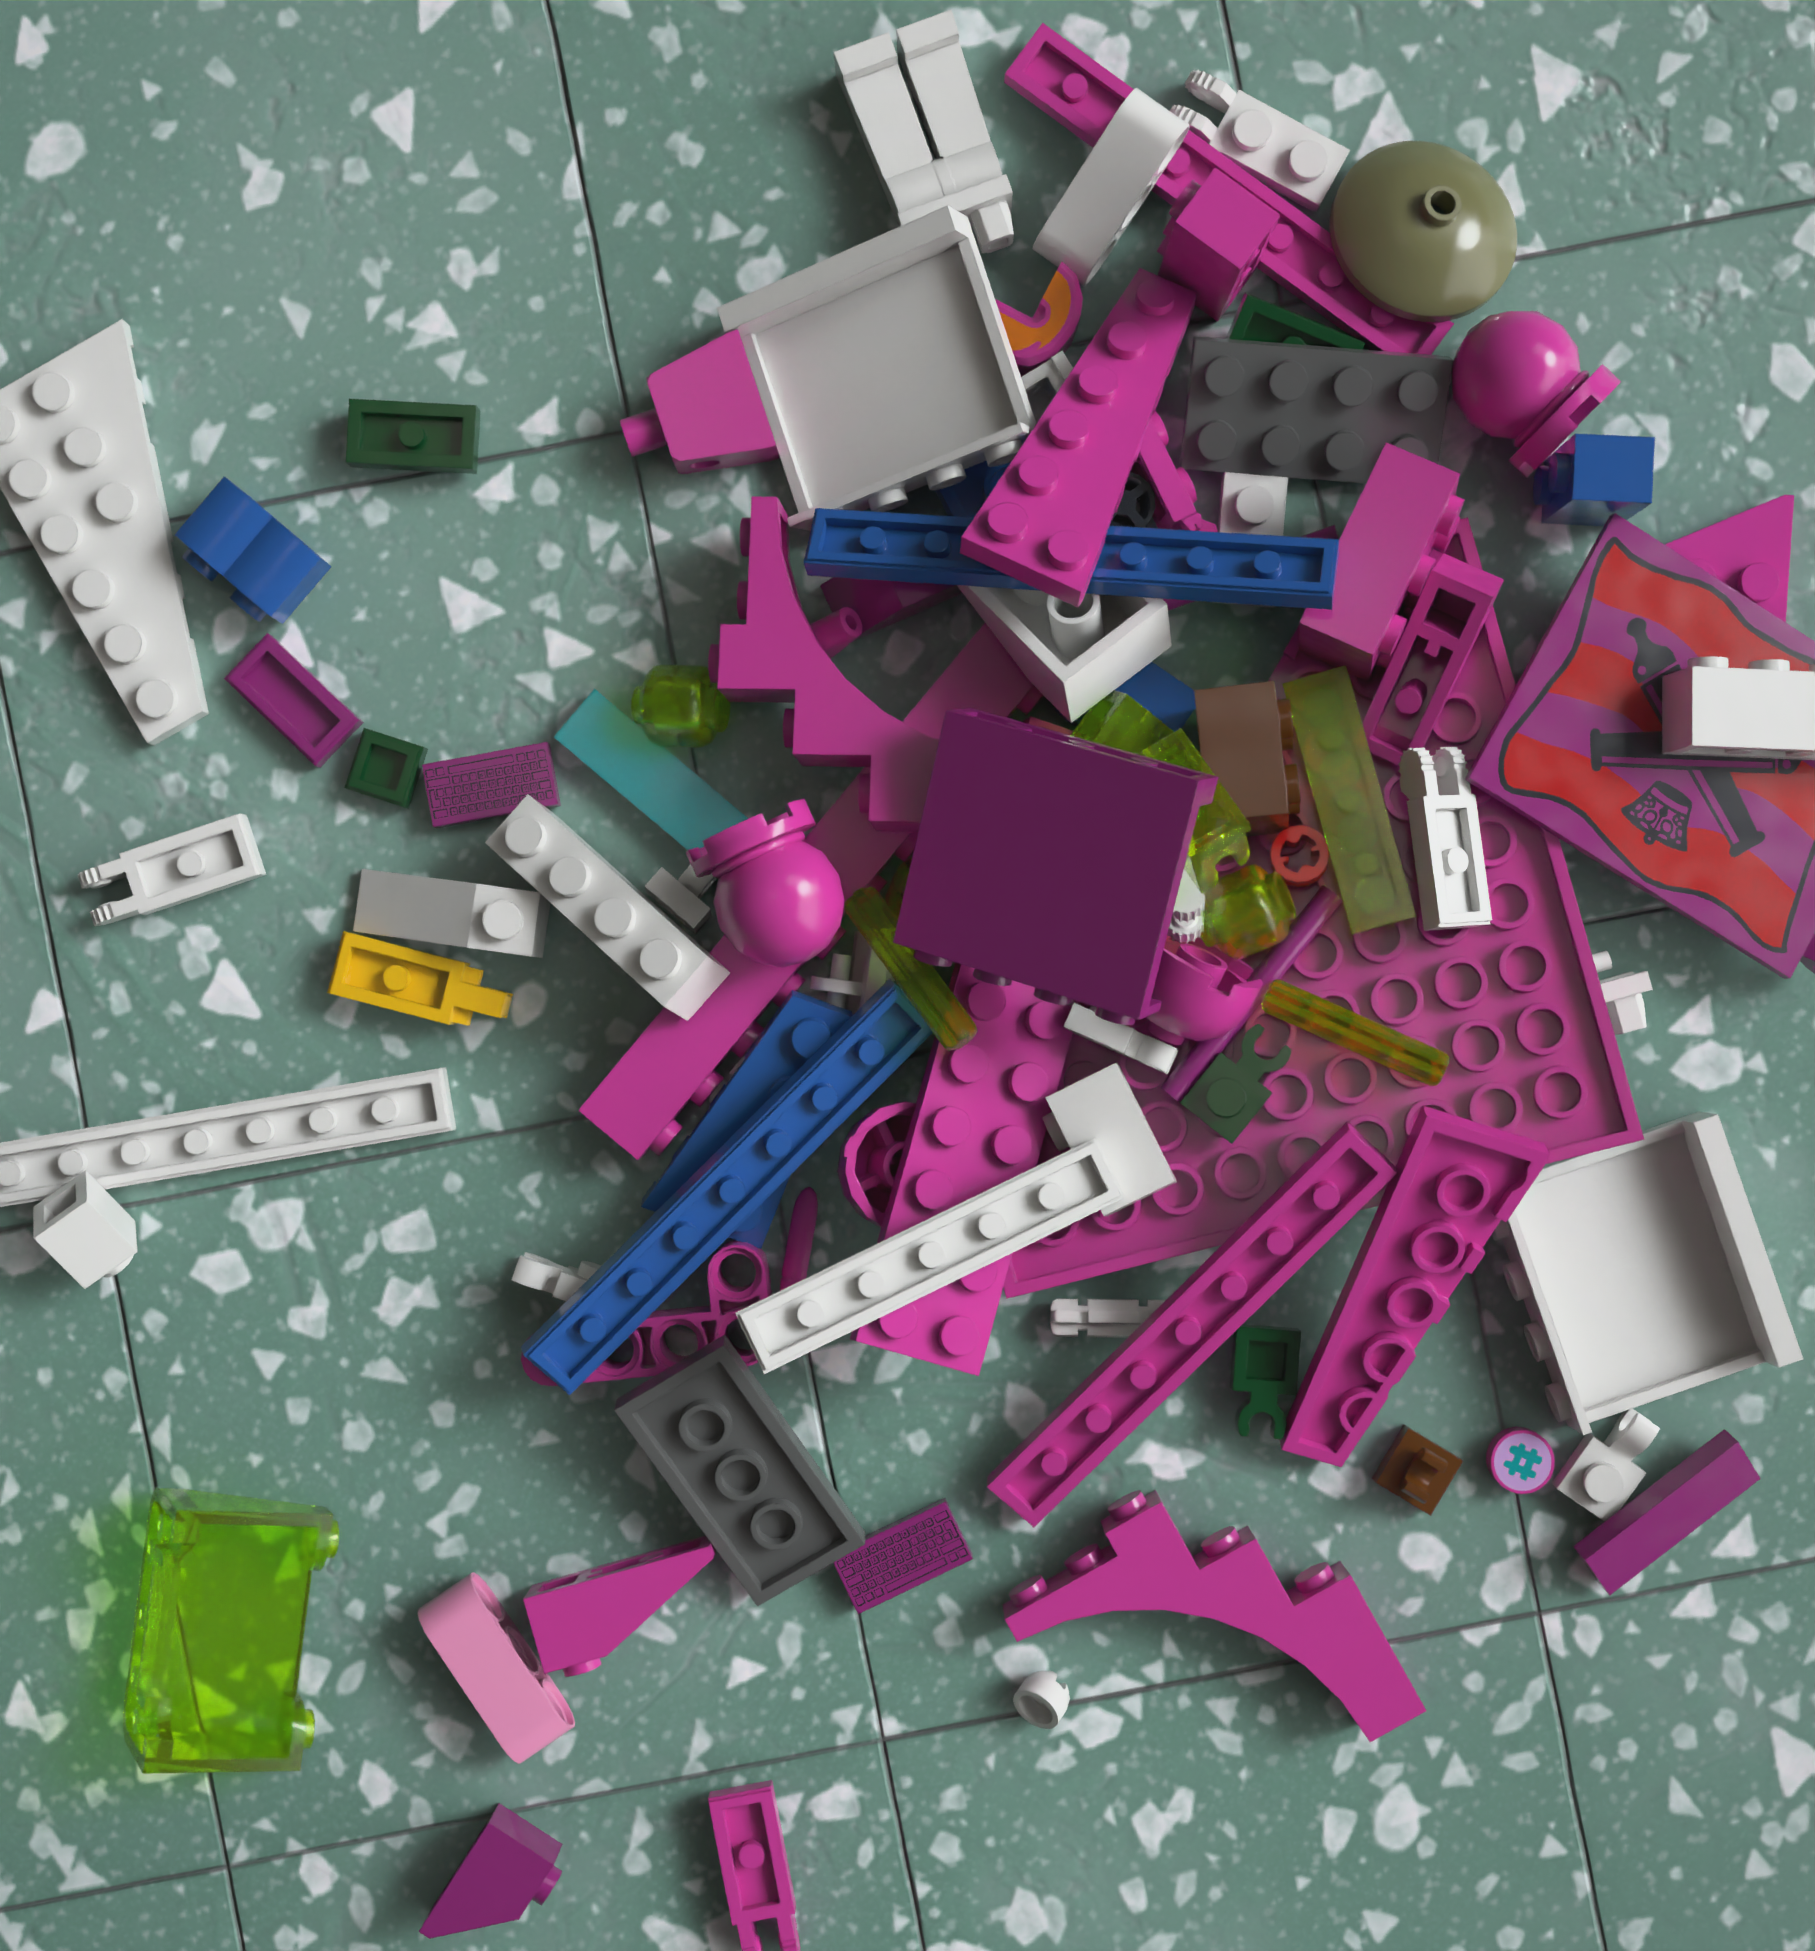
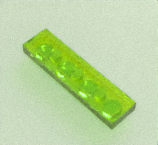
(1349, 800)

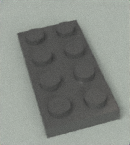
(1309, 408)
(740, 1470)

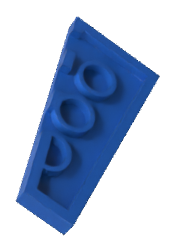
(779, 1051)

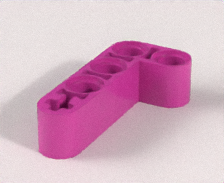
(708, 1322)

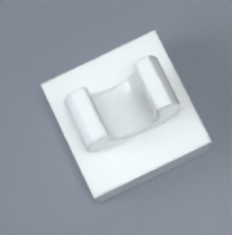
(682, 896)

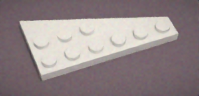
(98, 517)

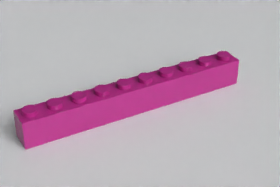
(678, 1057)

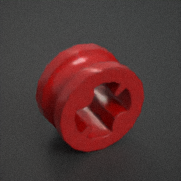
(1292, 837)

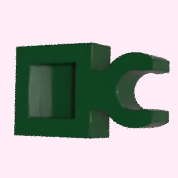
(1230, 1092)
(1264, 1366)

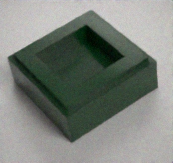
(386, 768)

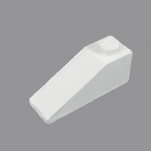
(452, 913)

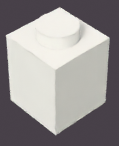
(85, 1230)

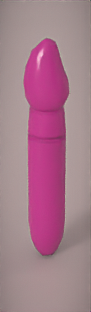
(800, 1238)

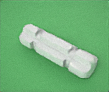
(1099, 1317)

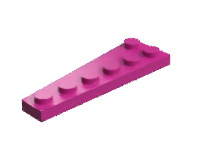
(1072, 470)
(1426, 1234)

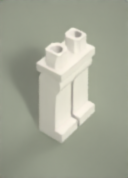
(966, 164)

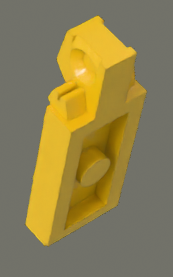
(413, 981)

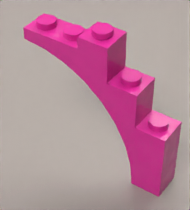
(782, 662)
(1231, 1581)

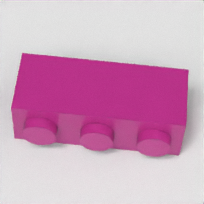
(1215, 240)

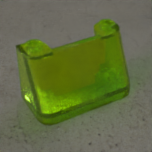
(223, 1633)

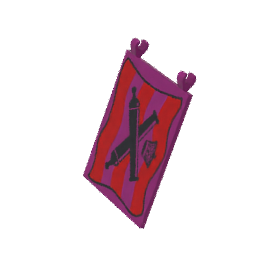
(1586, 759)

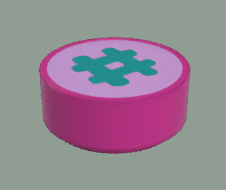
(1520, 1460)

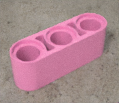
(496, 1668)

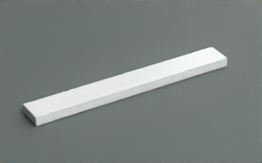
(229, 1135)

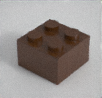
(1243, 745)

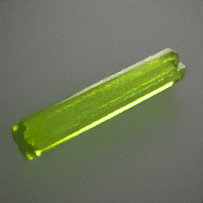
(916, 979)
(1355, 1032)

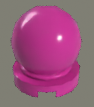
(1524, 383)
(773, 890)

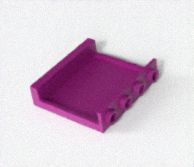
(1049, 862)

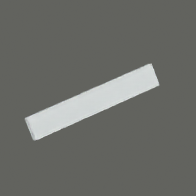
(929, 1255)

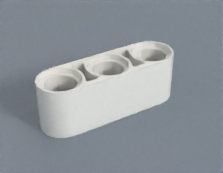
(1111, 185)

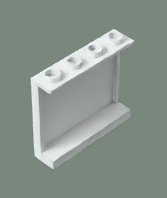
(884, 368)
(1643, 1272)

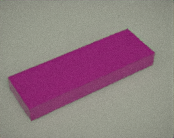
(1667, 1512)

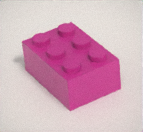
(1383, 562)

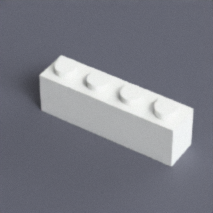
(1739, 710)
(607, 908)

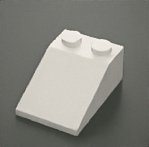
(1074, 651)

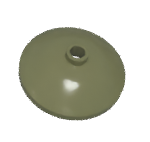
(1408, 253)

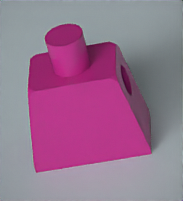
(705, 411)

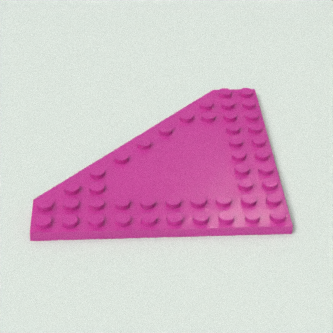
(1502, 999)

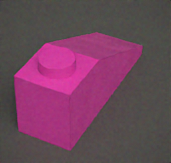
(1429, 657)
(596, 1609)

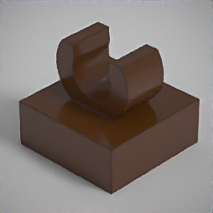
(1417, 1469)

